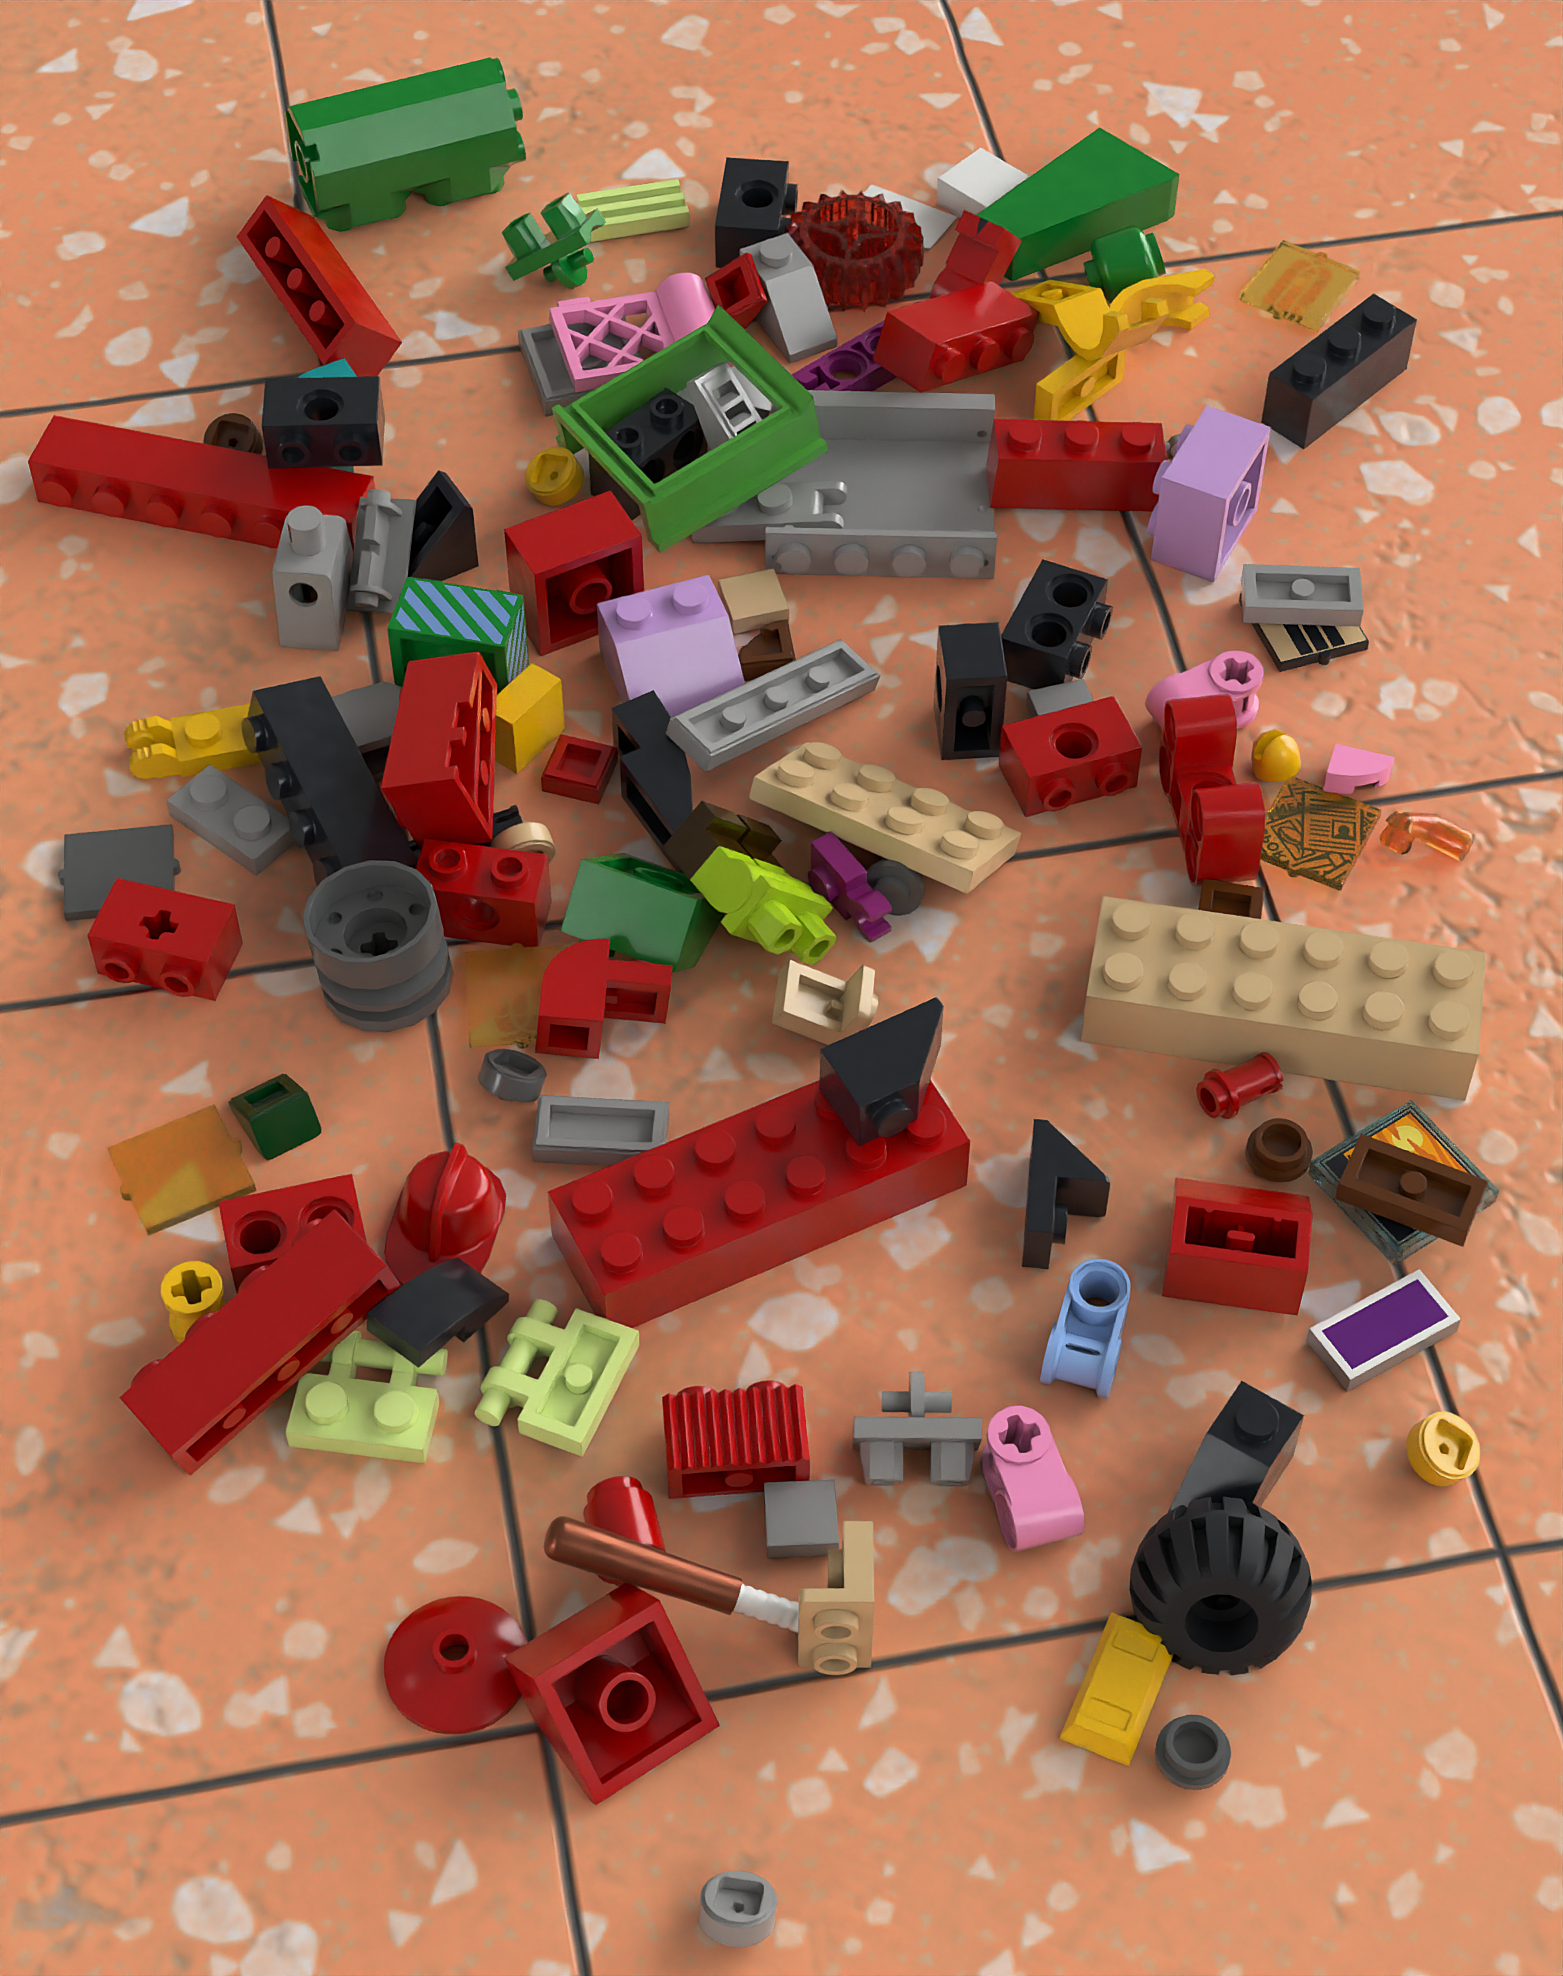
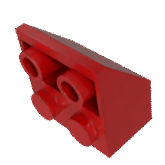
(1238, 1246)

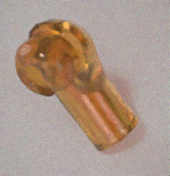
(1429, 829)

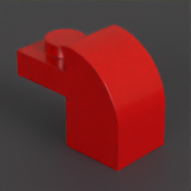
(586, 987)

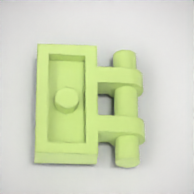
(575, 1384)
(366, 1415)

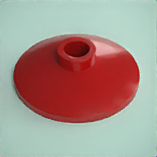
(458, 1693)

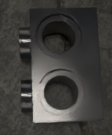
(659, 441)
(1055, 626)

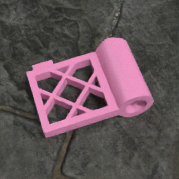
(673, 312)

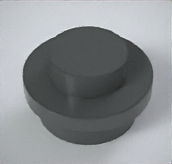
(898, 884)
(1193, 1752)

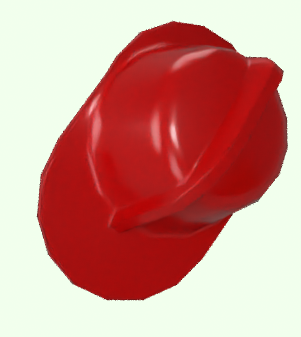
(444, 1213)

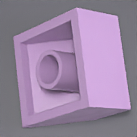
(670, 643)

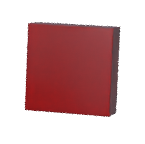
(579, 769)

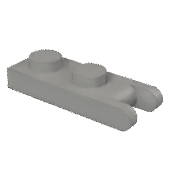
(777, 506)

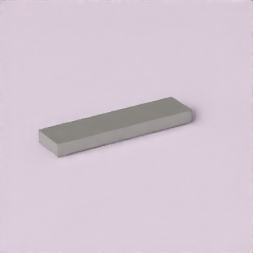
(772, 705)

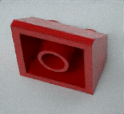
(613, 1690)

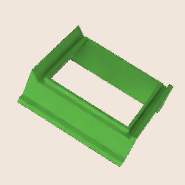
(726, 473)

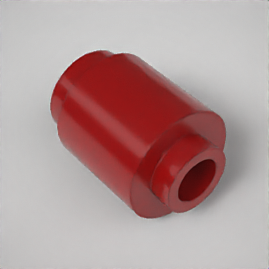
(624, 1509)

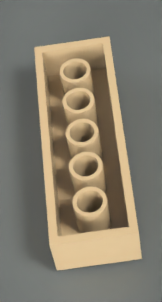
(1302, 993)

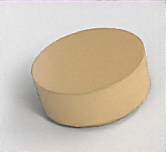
(528, 838)

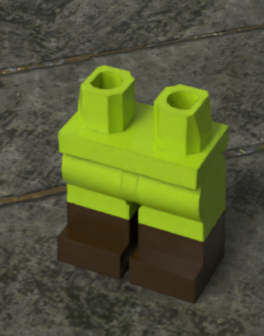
(739, 876)

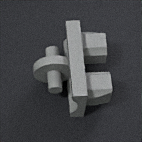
(947, 1438)

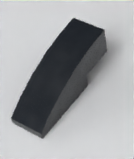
(652, 768)

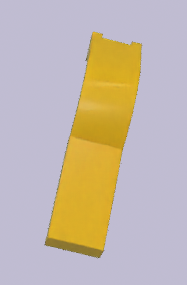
(1087, 319)
(1082, 381)

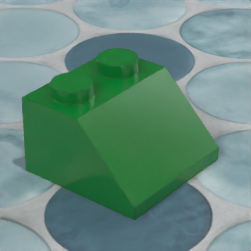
(641, 909)

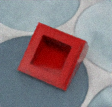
(738, 289)

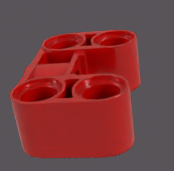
(1214, 815)

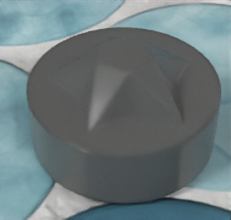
(512, 1075)

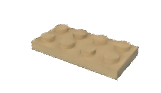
(886, 815)

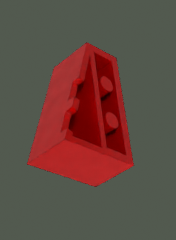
(444, 750)

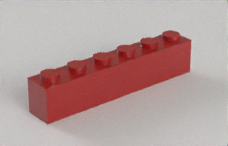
(184, 482)

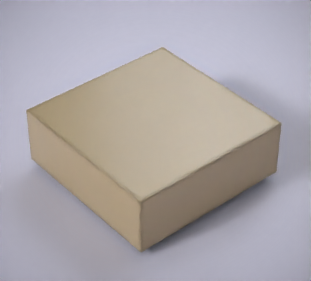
(753, 600)

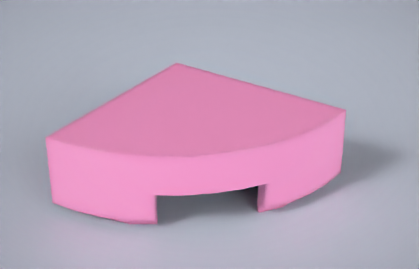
(1354, 768)

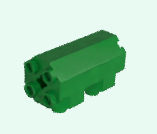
(424, 134)

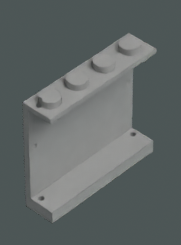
(911, 488)

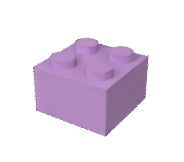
(1208, 492)

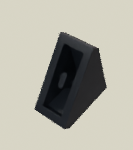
(442, 532)

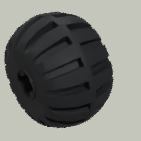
(1221, 1585)

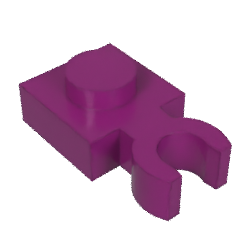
(844, 885)

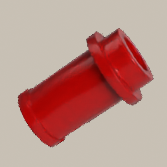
(1228, 1090)

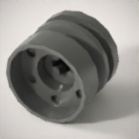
(378, 945)

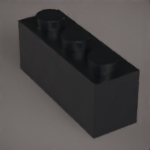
(1338, 371)

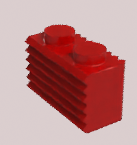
(734, 1439)

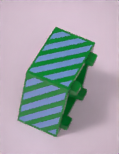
(458, 619)

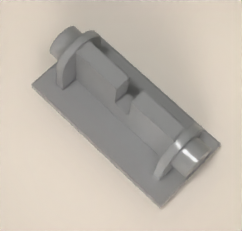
(380, 552)

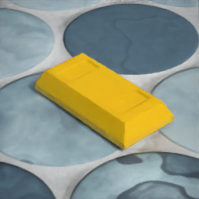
(1118, 1691)

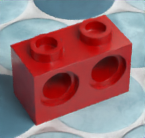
(277, 1215)

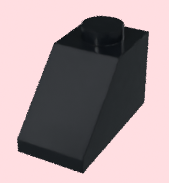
(883, 1072)
(1243, 1450)

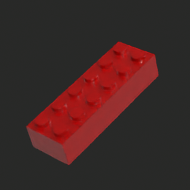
(744, 1200)

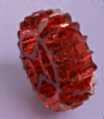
(859, 248)

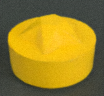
(554, 476)
(1443, 1449)

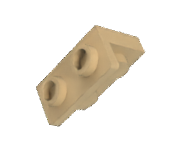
(838, 1619)

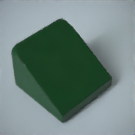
(276, 1116)

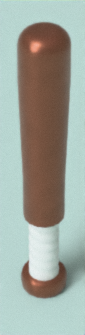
(662, 1572)

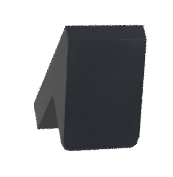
(1058, 1185)

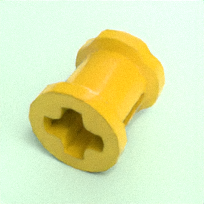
(190, 1293)

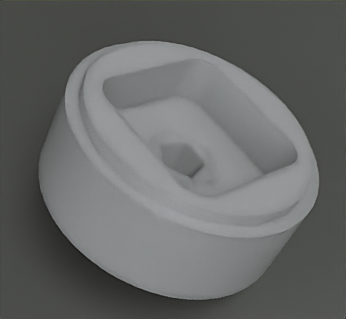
(737, 1908)

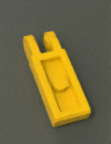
(199, 741)

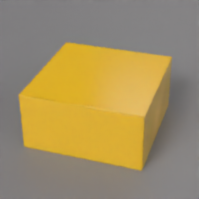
(528, 717)

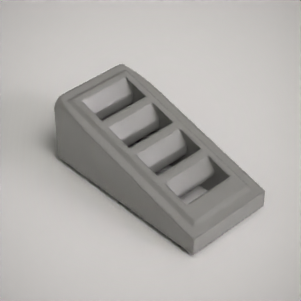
(733, 400)

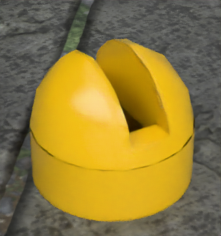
(1275, 756)

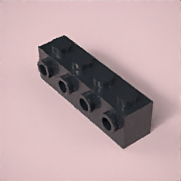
(321, 778)

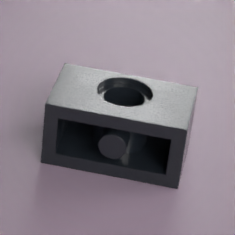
(752, 205)
(323, 422)
(969, 690)

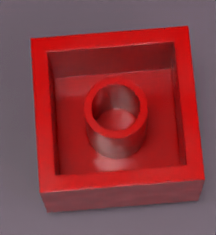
(569, 565)

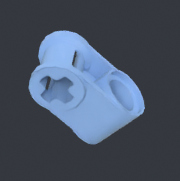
(1087, 1338)

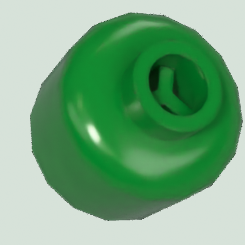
(1123, 260)

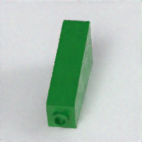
(1080, 197)

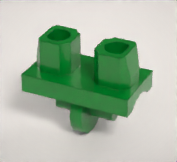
(569, 232)

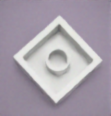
(976, 183)

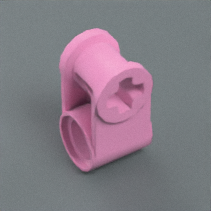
(1241, 682)
(1028, 1481)

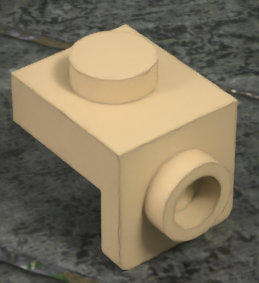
(823, 1004)

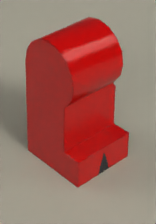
(977, 256)

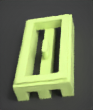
(637, 209)

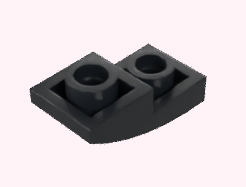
(435, 1308)

